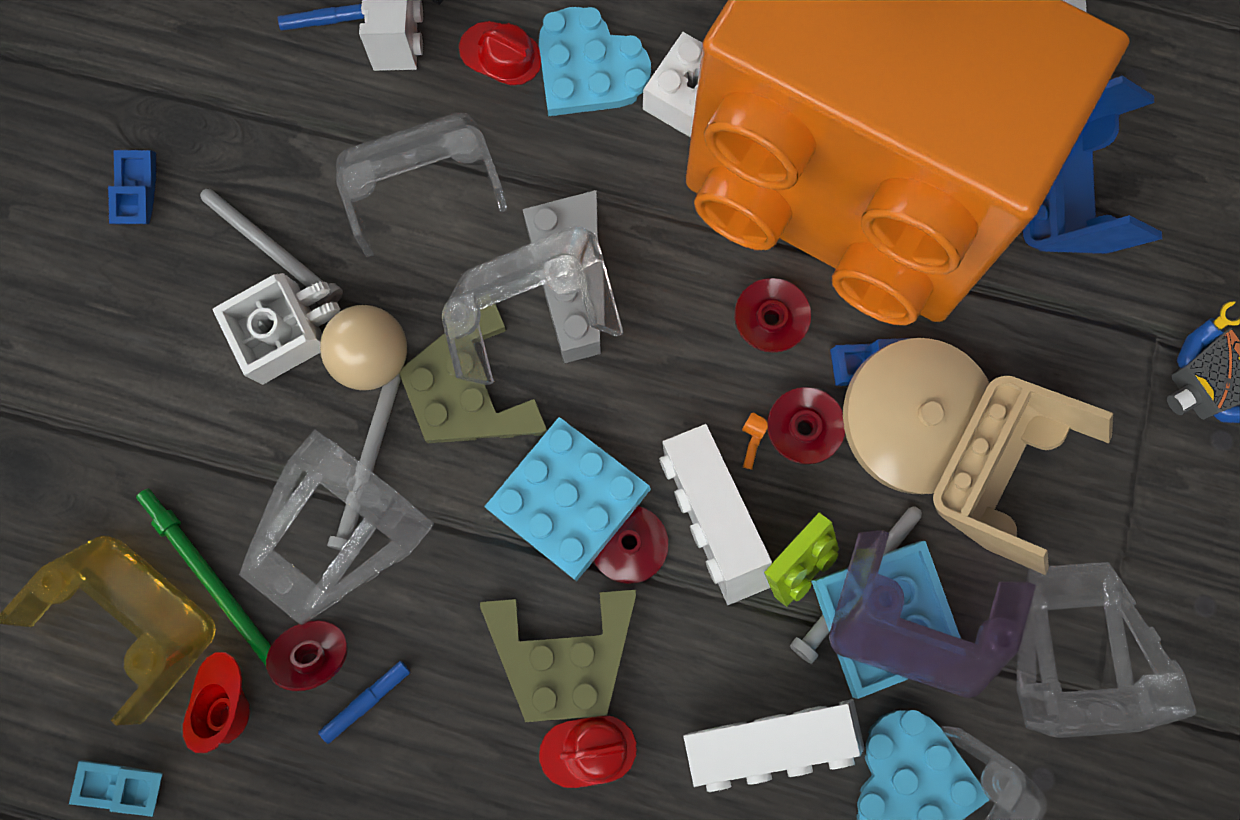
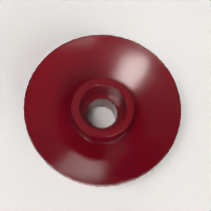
(775, 298)
(815, 409)
(642, 561)
(306, 655)

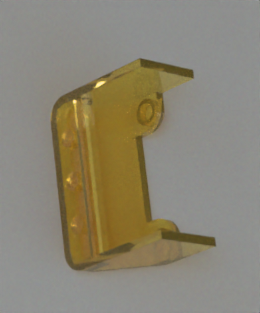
(164, 620)

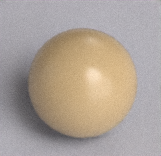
(363, 347)

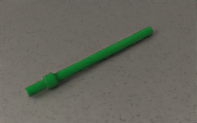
(167, 525)

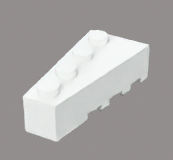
(392, 33)
(717, 514)
(775, 745)

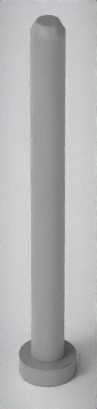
(268, 245)
(368, 457)
(806, 647)

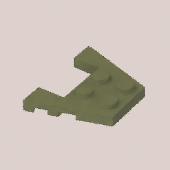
(458, 408)
(563, 674)

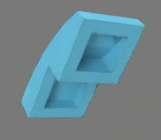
(116, 788)

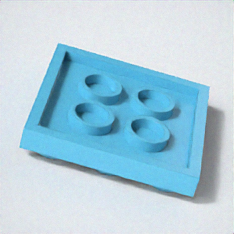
(568, 498)
(923, 604)

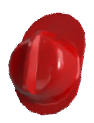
(500, 52)
(216, 706)
(587, 751)

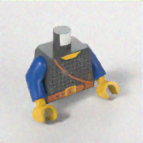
(1209, 371)

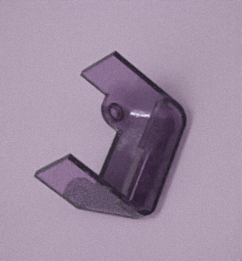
(872, 633)

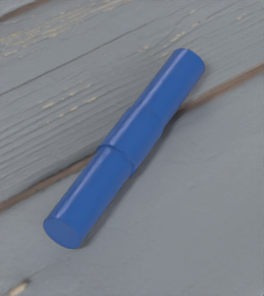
(320, 17)
(364, 702)

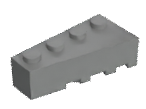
(567, 312)

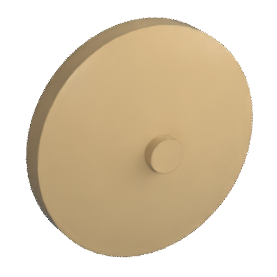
(911, 411)

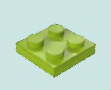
(804, 557)

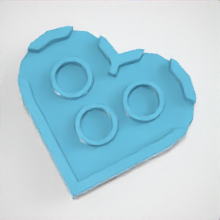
(587, 65)
(915, 772)

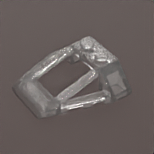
(357, 488)
(1125, 709)

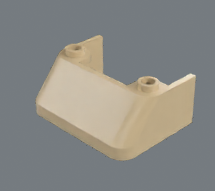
(989, 450)

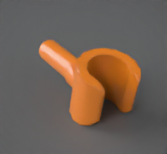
(756, 427)

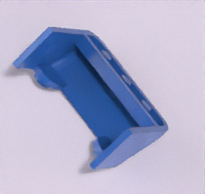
(1068, 213)

